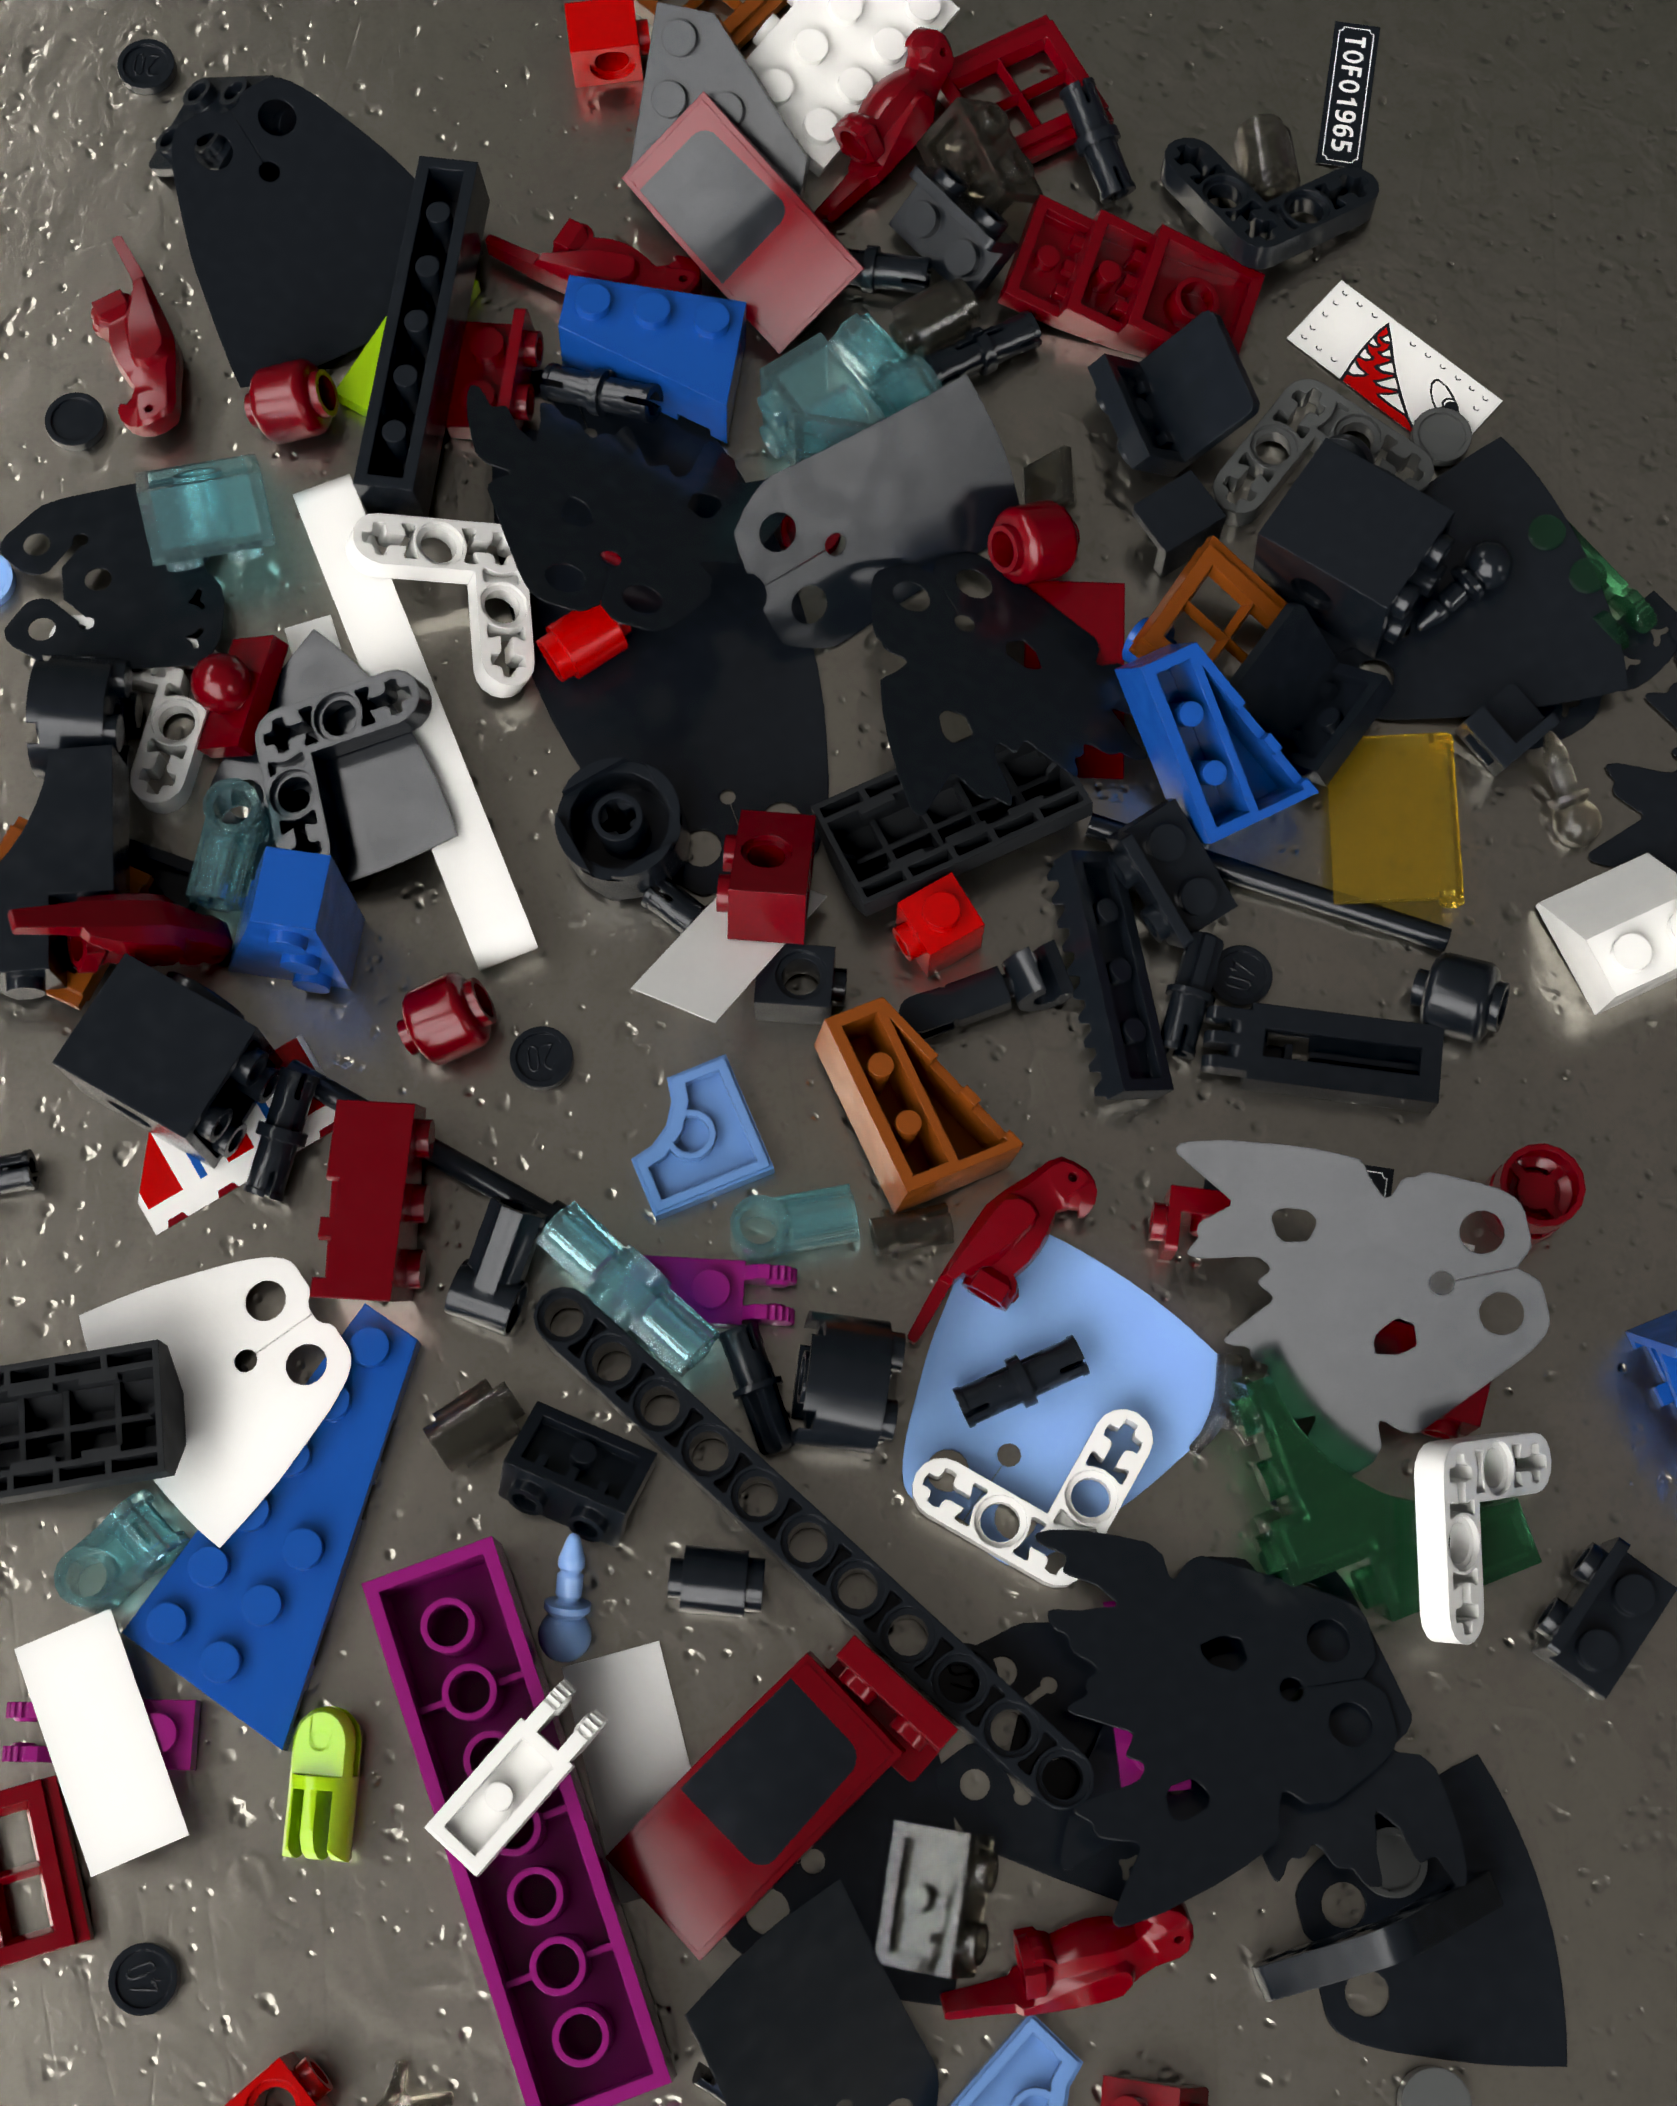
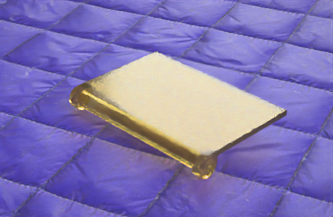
(1396, 822)

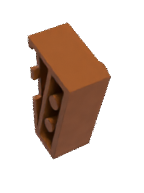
(907, 1109)

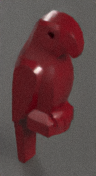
(890, 120)
(584, 255)
(142, 351)
(131, 923)
(1010, 1236)
(1075, 1966)

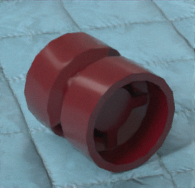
(1545, 1184)

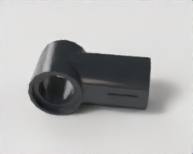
(491, 1283)

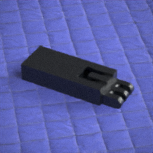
(1347, 1056)

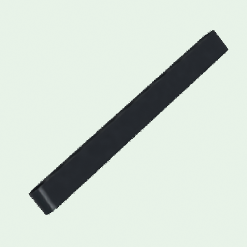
(822, 1577)

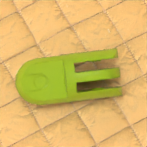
(323, 1786)

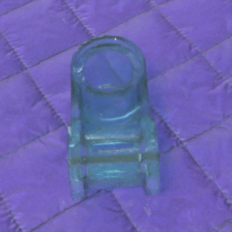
(123, 1551)

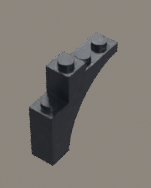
(67, 851)

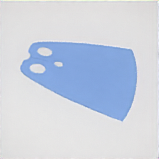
(1136, 1362)

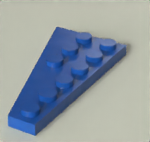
(254, 1611)

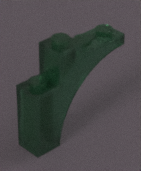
(1336, 1521)

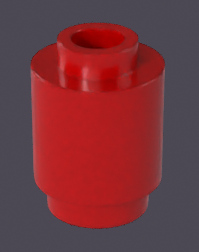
(582, 642)

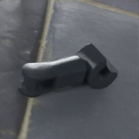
(1033, 978)

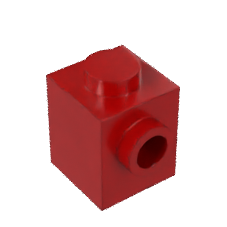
(938, 925)

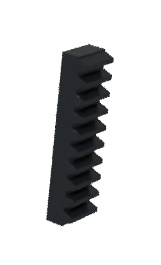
(1111, 978)

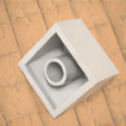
(1617, 931)

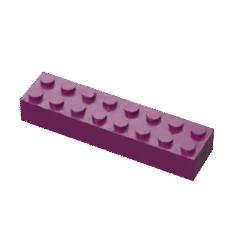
(547, 1903)

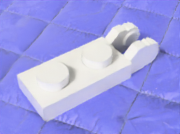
(511, 1783)

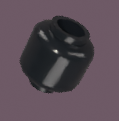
(1461, 996)

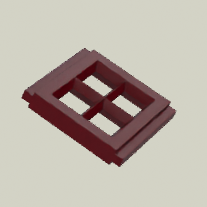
(1007, 51)
(57, 1870)

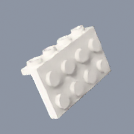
(831, 55)

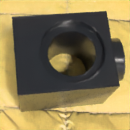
(778, 1004)

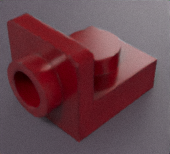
(1182, 1207)

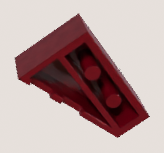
(375, 1202)

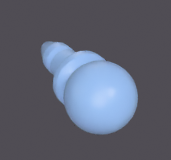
(565, 1630)

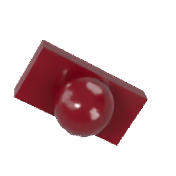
(237, 693)

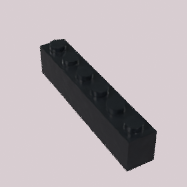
(422, 338)

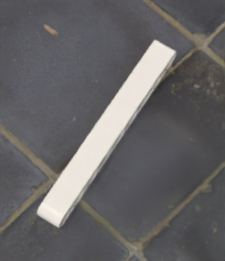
(385, 642)

